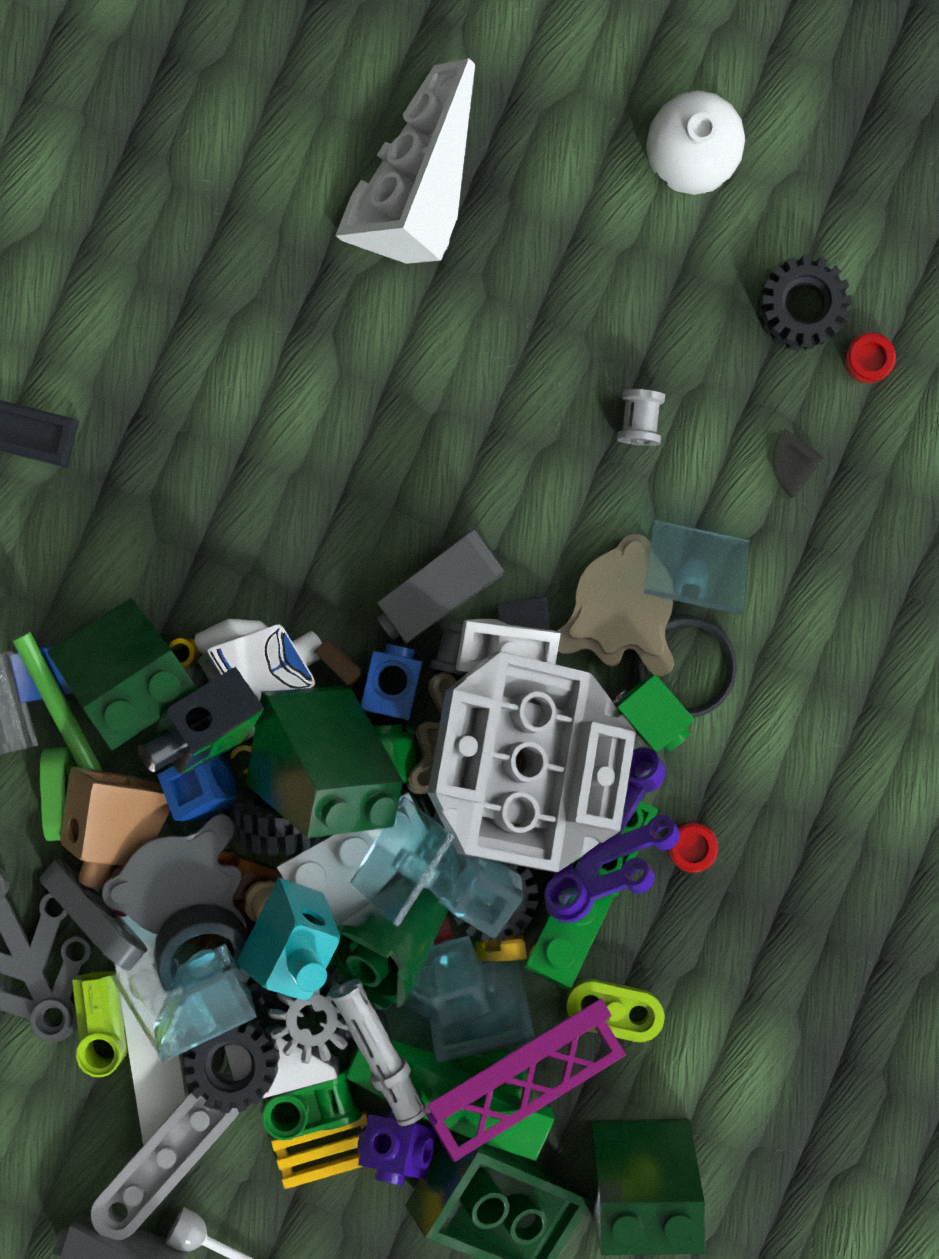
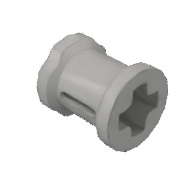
(641, 417)

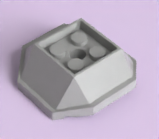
(573, 772)

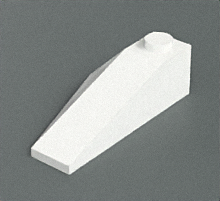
(416, 189)

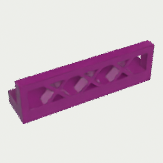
(505, 1069)

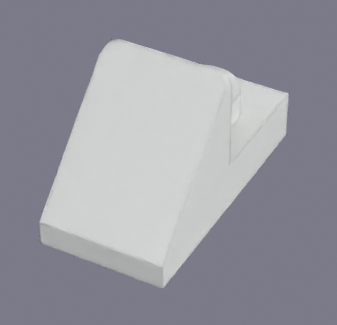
(489, 636)

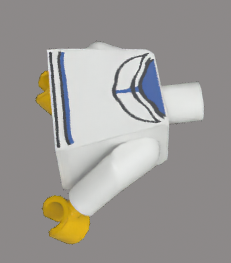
(260, 654)

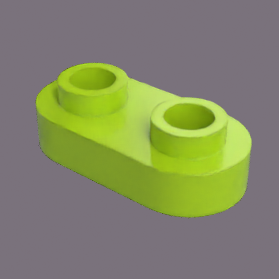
(620, 1001)

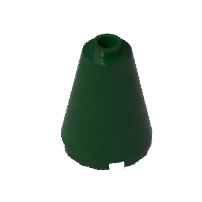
(388, 955)

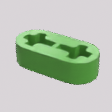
(54, 778)

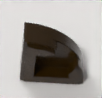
(341, 665)

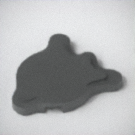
(175, 875)

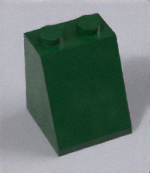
(121, 672)
(322, 763)
(646, 1188)

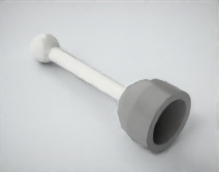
(191, 1232)

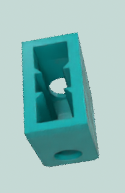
(291, 941)

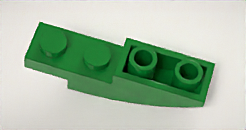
(564, 946)

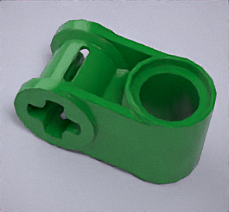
(315, 1109)

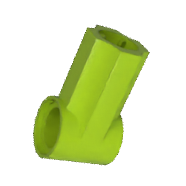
(101, 1018)

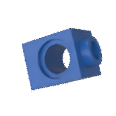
(379, 701)
(201, 791)

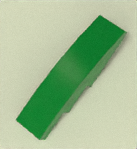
(437, 1078)

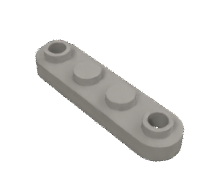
(160, 1165)

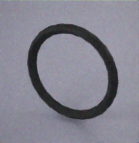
(729, 653)

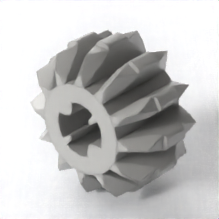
(305, 1036)

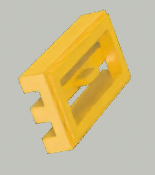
(286, 1162)

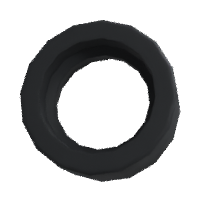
(191, 923)

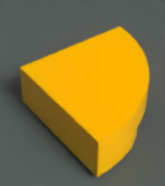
(507, 950)

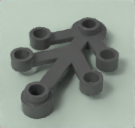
(28, 964)

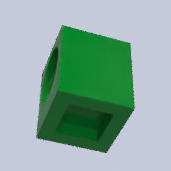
(655, 714)

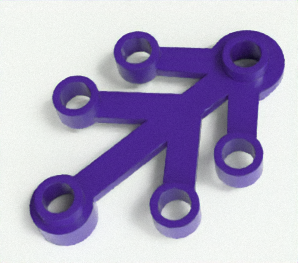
(583, 880)

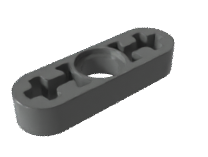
(92, 915)

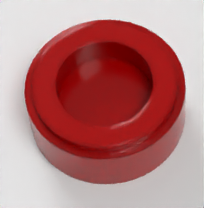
(869, 358)
(695, 848)

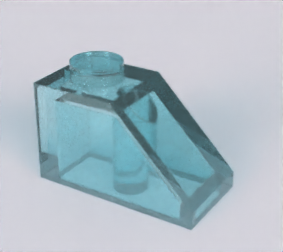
(202, 1003)

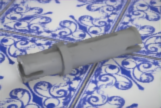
(388, 1070)

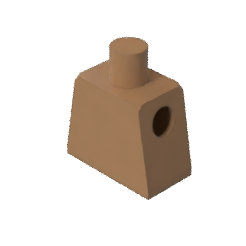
(109, 819)

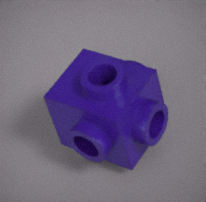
(395, 1149)

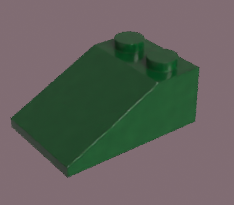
(495, 1205)

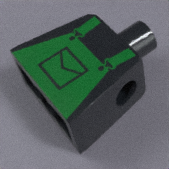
(203, 724)

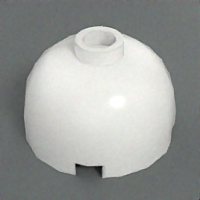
(695, 142)

